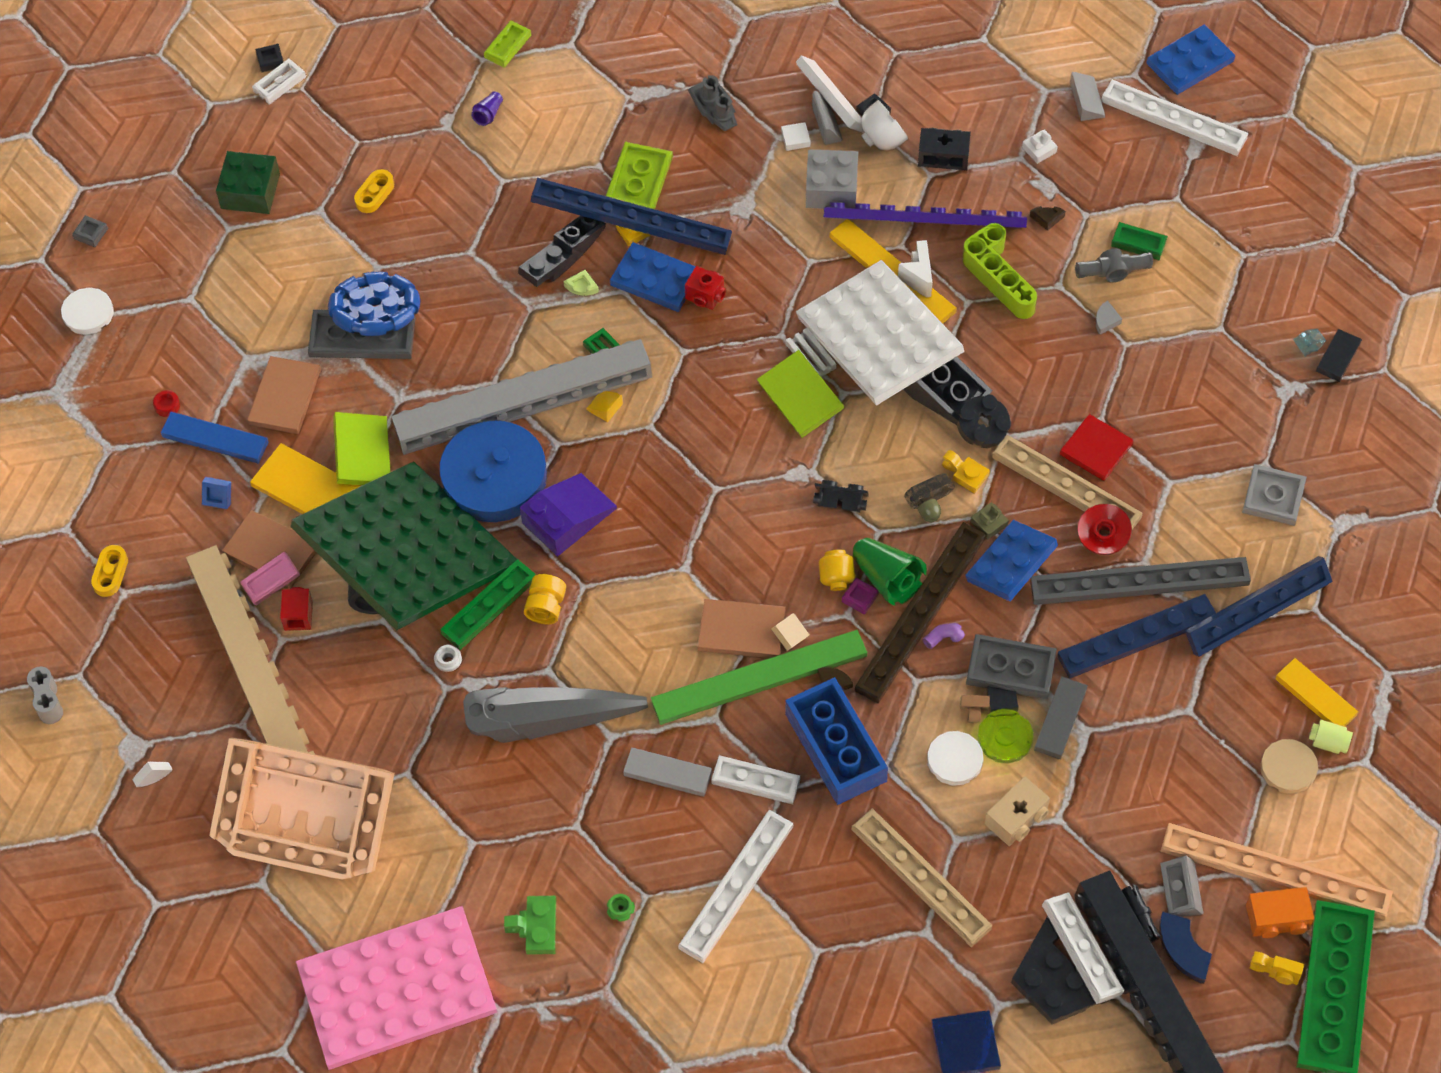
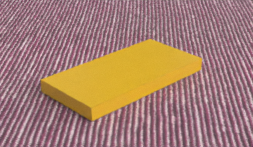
(298, 480)

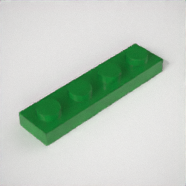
(488, 604)

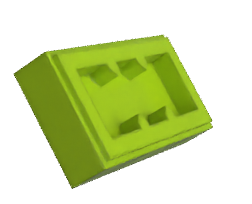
(507, 44)

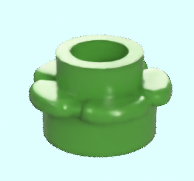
(620, 900)

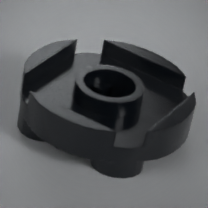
(989, 408)

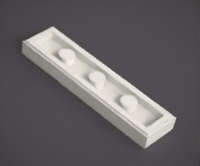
(830, 93)
(1082, 948)

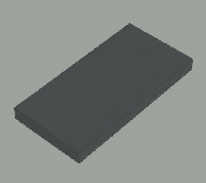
(331, 341)

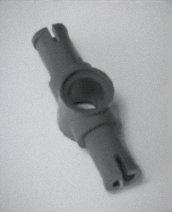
(1113, 265)

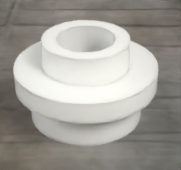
(444, 652)

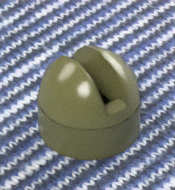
(930, 510)

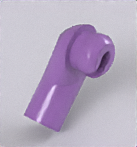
(942, 631)

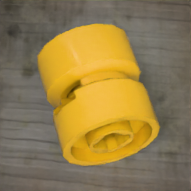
(545, 595)

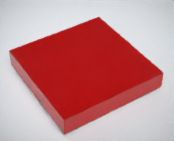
(1096, 447)

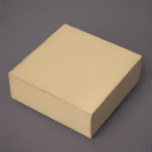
(790, 631)

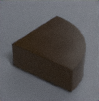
(1047, 216)
(828, 673)

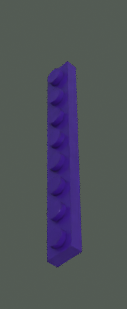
(913, 214)

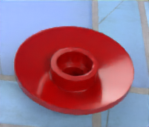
(1104, 518)

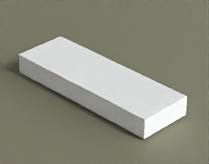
(755, 779)

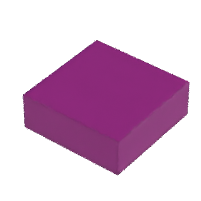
(860, 596)

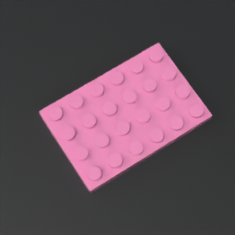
(396, 987)

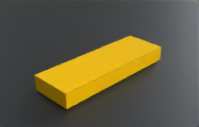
(1316, 694)

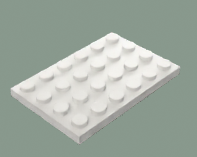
(879, 332)

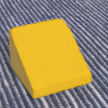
(605, 405)

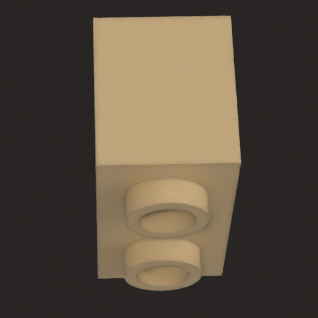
(1023, 798)

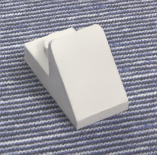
(918, 272)

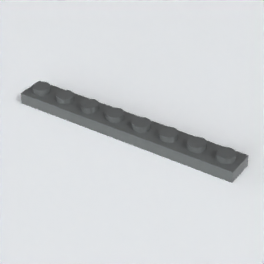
(1140, 580)

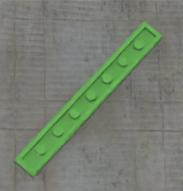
(758, 677)

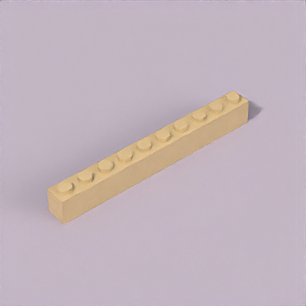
(246, 651)

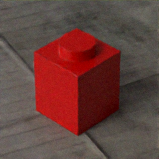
(296, 609)

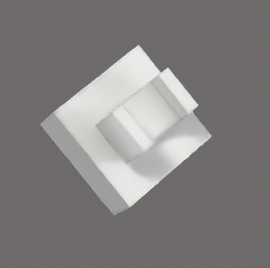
(1039, 146)

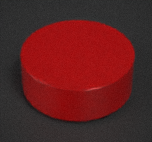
(166, 402)

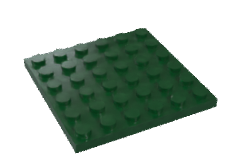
(404, 545)

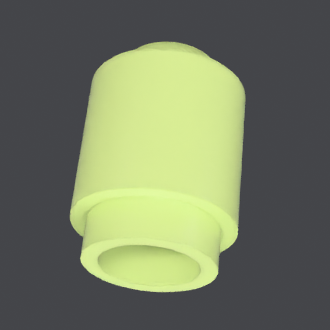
(1330, 737)

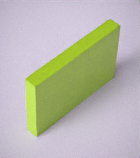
(640, 174)
(800, 393)
(360, 447)

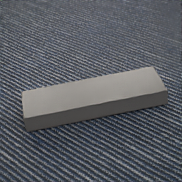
(667, 772)

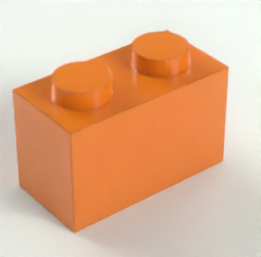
(1280, 912)

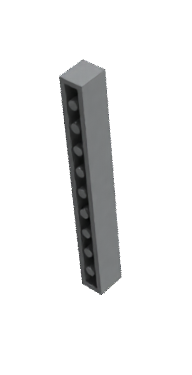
(523, 395)

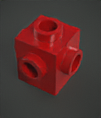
(705, 288)

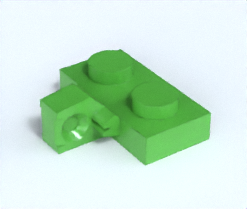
(536, 925)

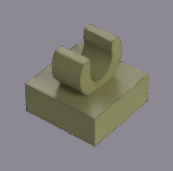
(989, 520)

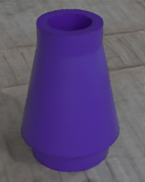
(486, 110)

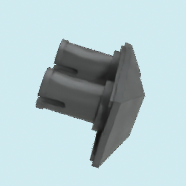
(714, 103)

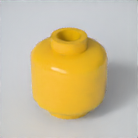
(836, 569)

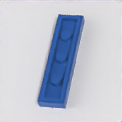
(214, 437)

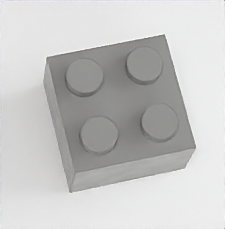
(831, 178)

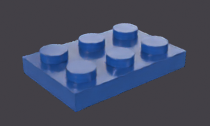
(1190, 59)
(653, 276)
(1011, 560)

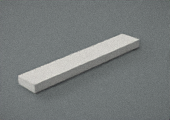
(1174, 117)
(735, 886)

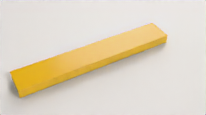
(869, 252)

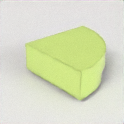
(581, 284)

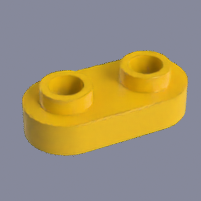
(372, 192)
(109, 573)

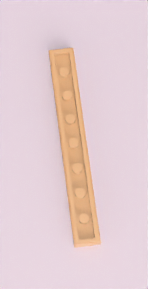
(1274, 870)

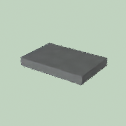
(1011, 666)

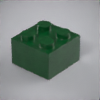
(248, 182)

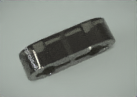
(933, 488)

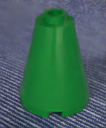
(889, 569)

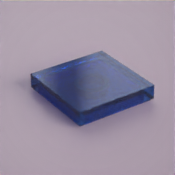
(966, 1043)

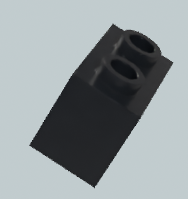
(944, 149)

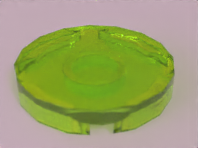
(1005, 736)

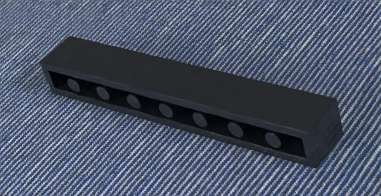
(1149, 982)

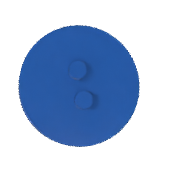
(493, 470)

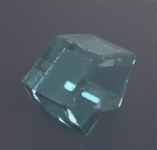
(1309, 341)

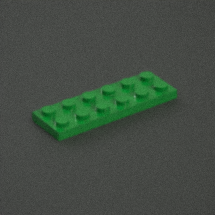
(1335, 988)

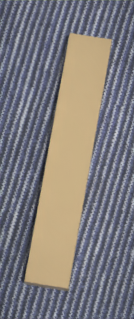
(1057, 478)
(922, 877)

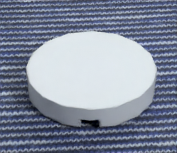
(87, 311)
(955, 758)

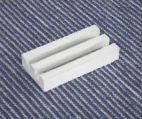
(281, 84)
(800, 338)

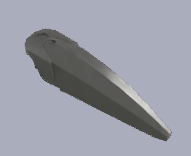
(543, 711)

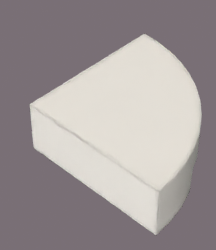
(151, 773)

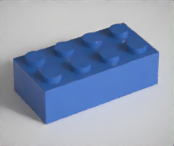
(836, 741)

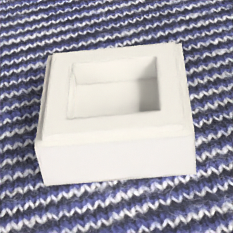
(795, 136)

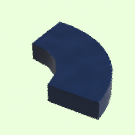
(1182, 948)

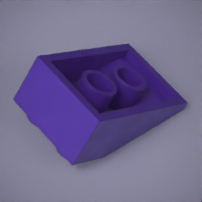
(565, 512)

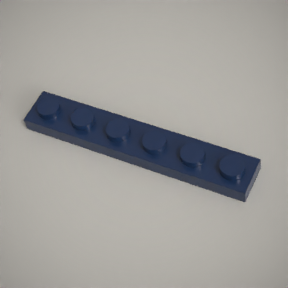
(1258, 606)
(1134, 636)

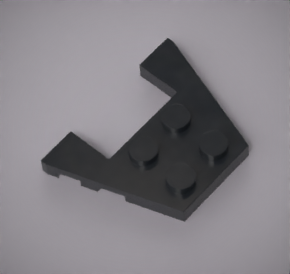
(1052, 979)

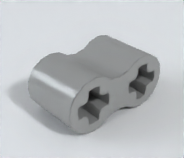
(45, 695)

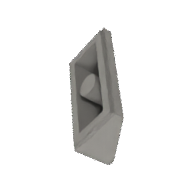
(1086, 96)
(825, 119)
(1181, 887)

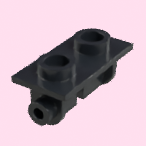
(851, 496)

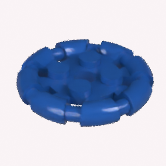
(394, 309)

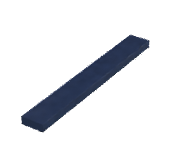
(631, 216)

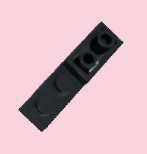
(563, 252)

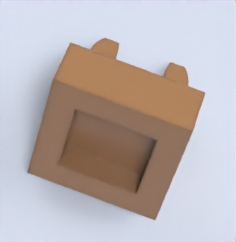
(975, 704)

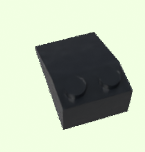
(948, 389)

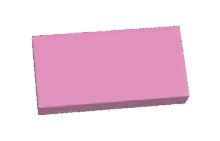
(270, 578)

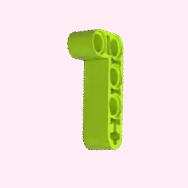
(983, 253)

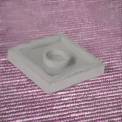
(1274, 494)

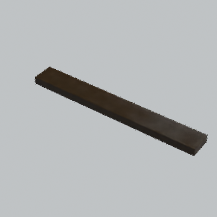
(920, 613)

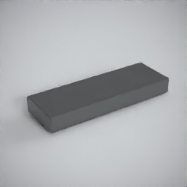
(1060, 718)

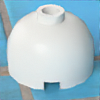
(881, 128)

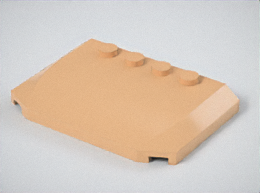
(300, 809)

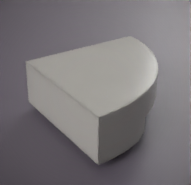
(1107, 318)

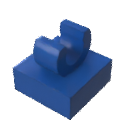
(216, 493)

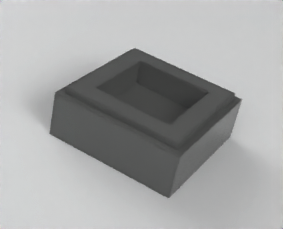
(90, 231)

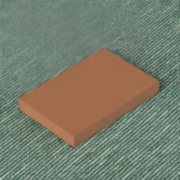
(284, 395)
(262, 539)
(740, 628)

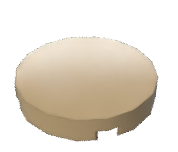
(1289, 766)

